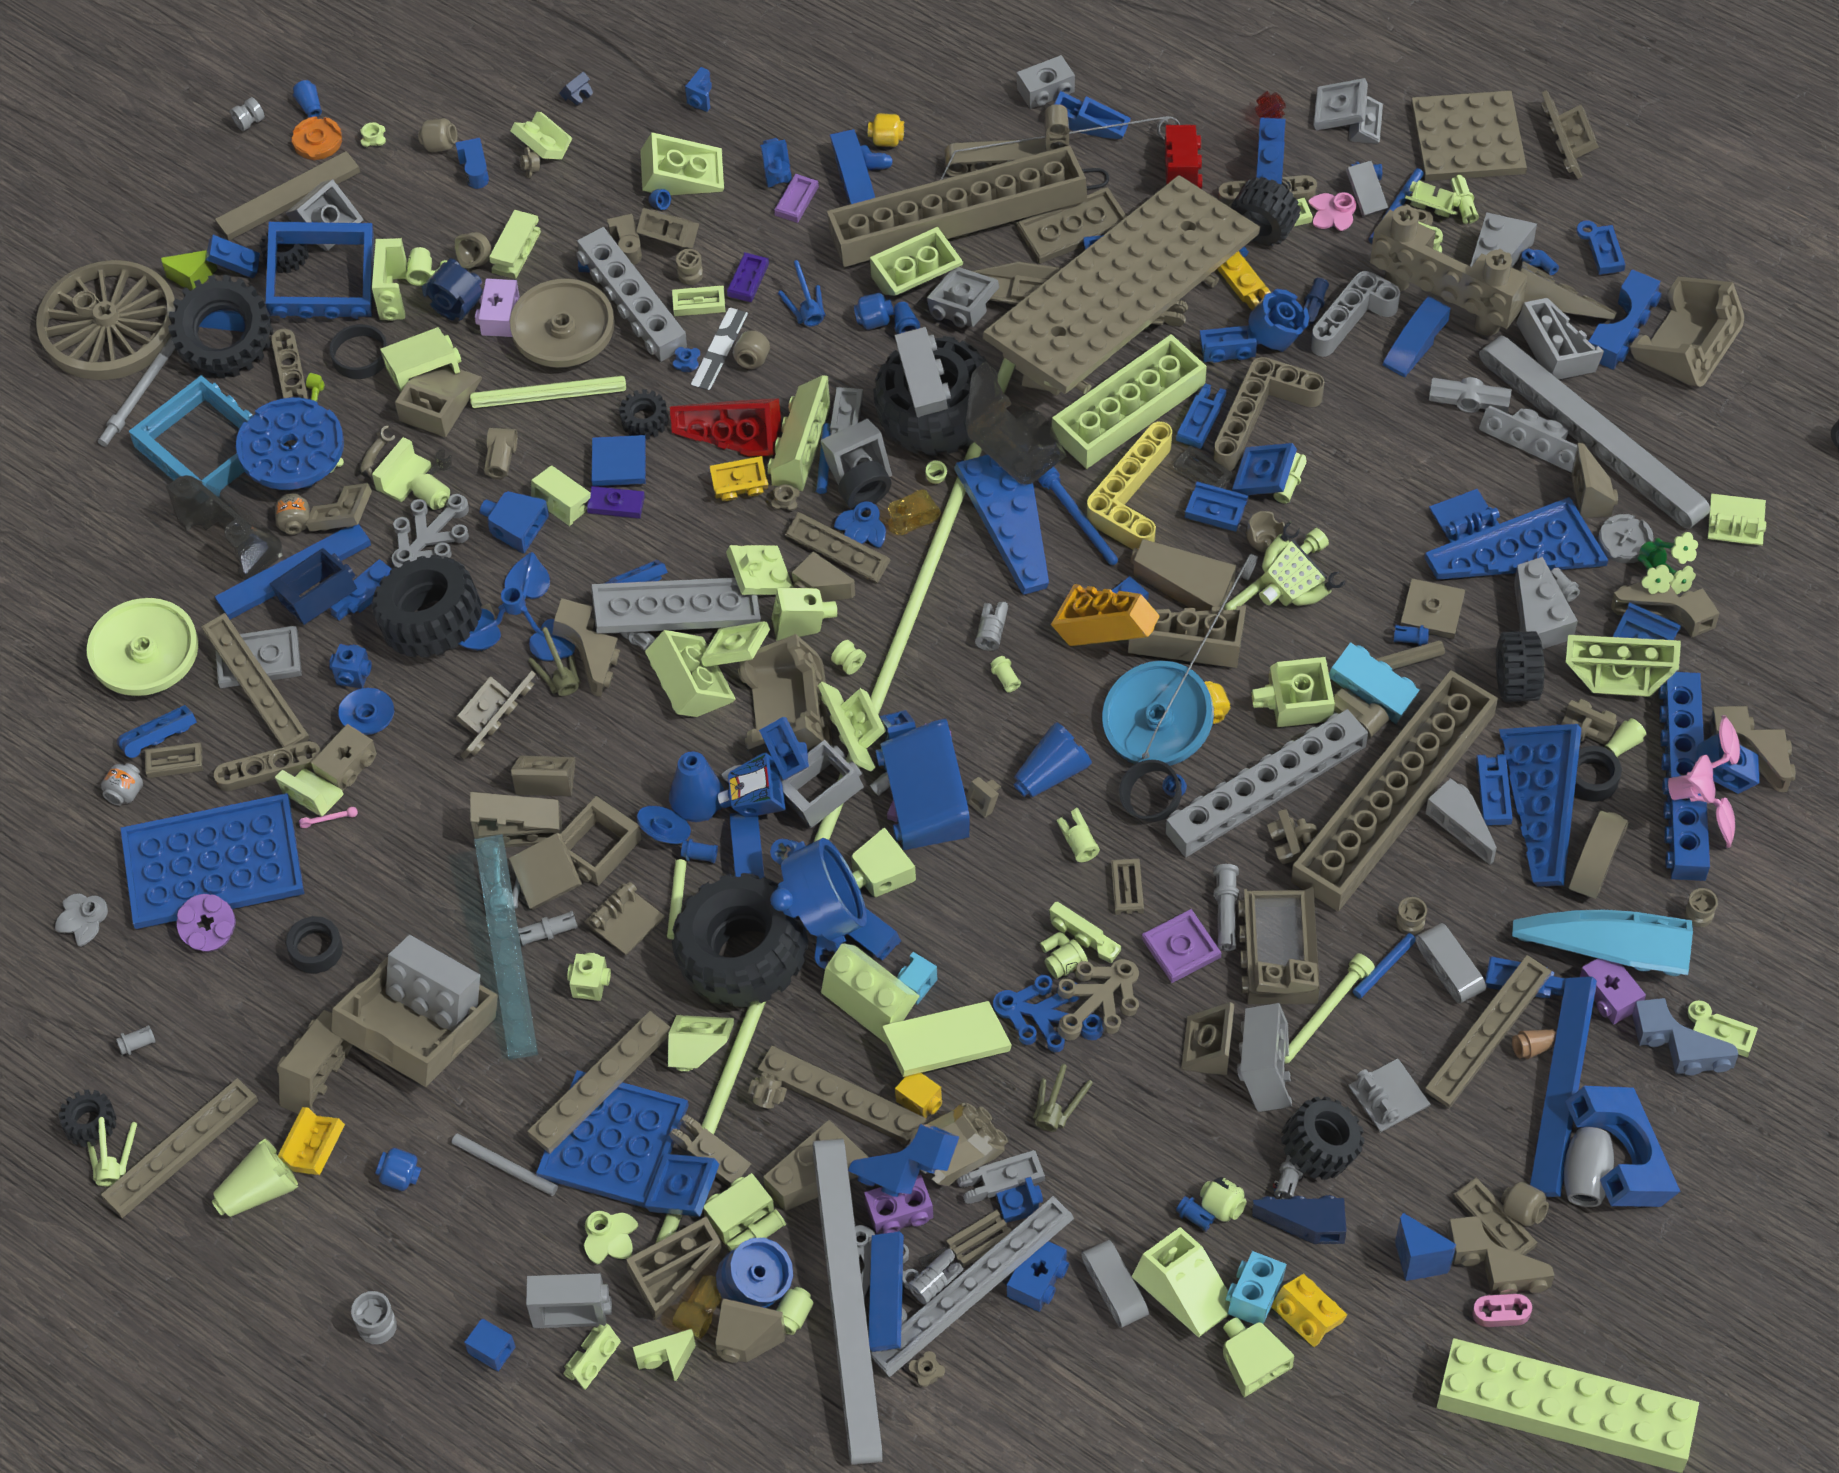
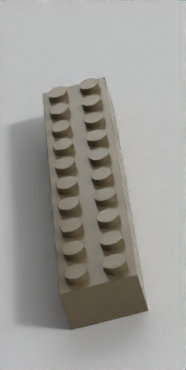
(959, 204)
(1394, 790)

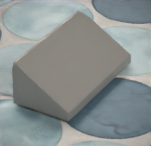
(1370, 129)

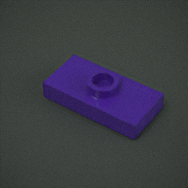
(748, 277)
(616, 502)

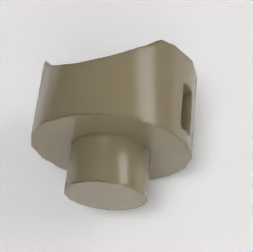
(472, 249)

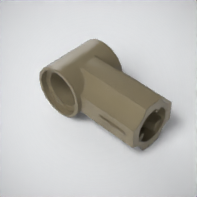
(500, 446)
(1370, 715)

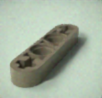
(1297, 182)
(289, 371)
(266, 761)

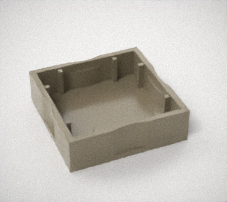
(402, 1036)

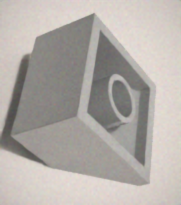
(325, 204)
(854, 446)

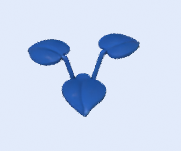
(524, 580)

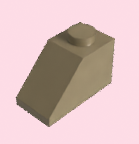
(822, 575)

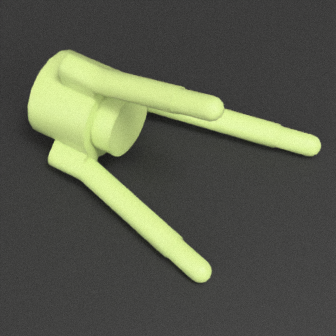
(108, 1170)

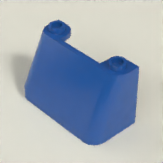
(925, 786)

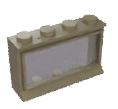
(1275, 930)

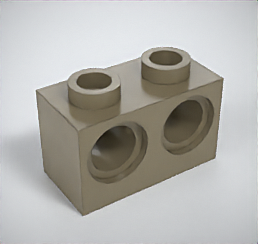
(667, 228)

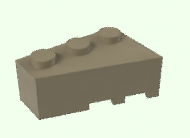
(310, 1064)
(794, 1177)
(672, 1264)

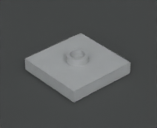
(1340, 104)

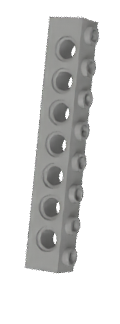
(1191, 837)

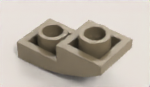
(1292, 978)

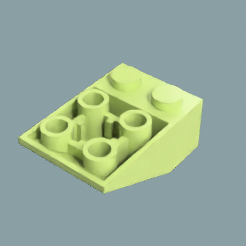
(1184, 1281)

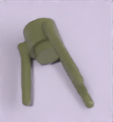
(564, 680)
(1049, 1115)

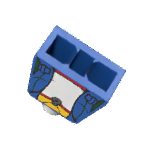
(754, 788)

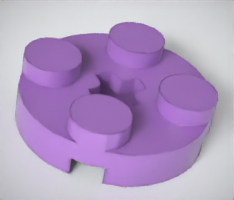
(220, 930)

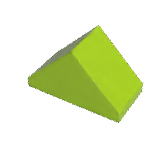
(188, 268)

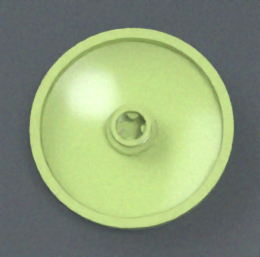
(142, 646)

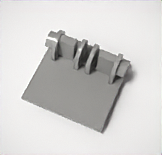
(1388, 1094)

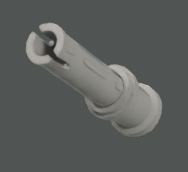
(1226, 895)

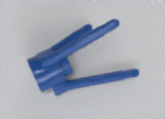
(810, 312)

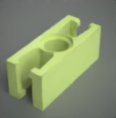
(515, 244)

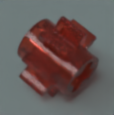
(1270, 106)

